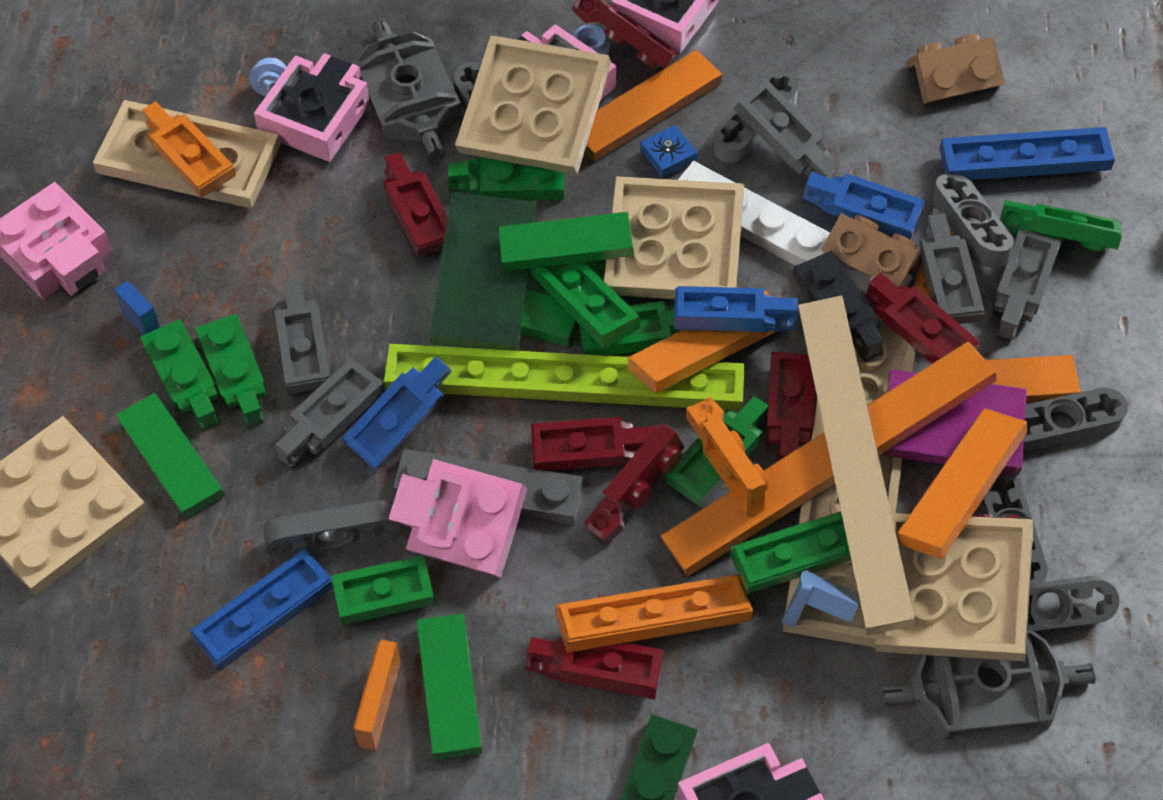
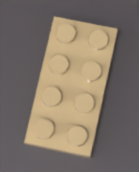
(131, 157)

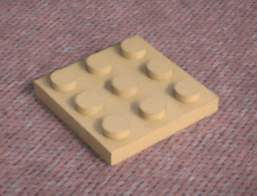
(533, 104)
(679, 236)
(59, 505)
(971, 598)

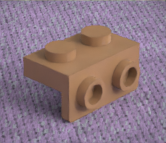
(958, 69)
(870, 251)

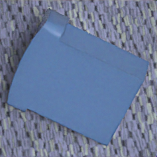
(821, 595)

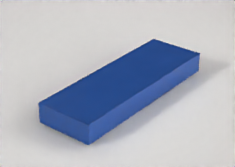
(261, 609)

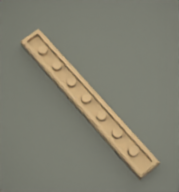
(856, 468)

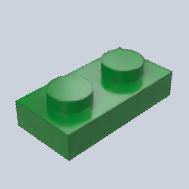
(382, 590)

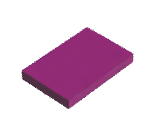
(942, 436)

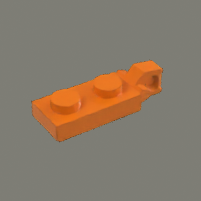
(187, 150)
(728, 456)

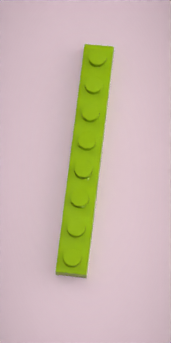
(563, 377)

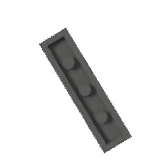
(548, 495)

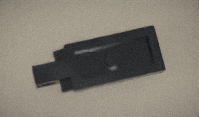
(826, 278)

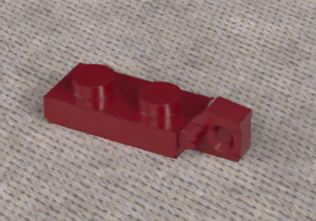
(624, 29)
(415, 206)
(917, 319)
(790, 402)
(585, 443)
(635, 482)
(612, 668)

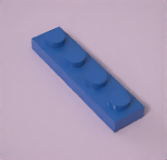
(1028, 153)

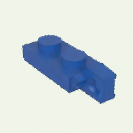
(855, 196)
(733, 310)
(397, 413)

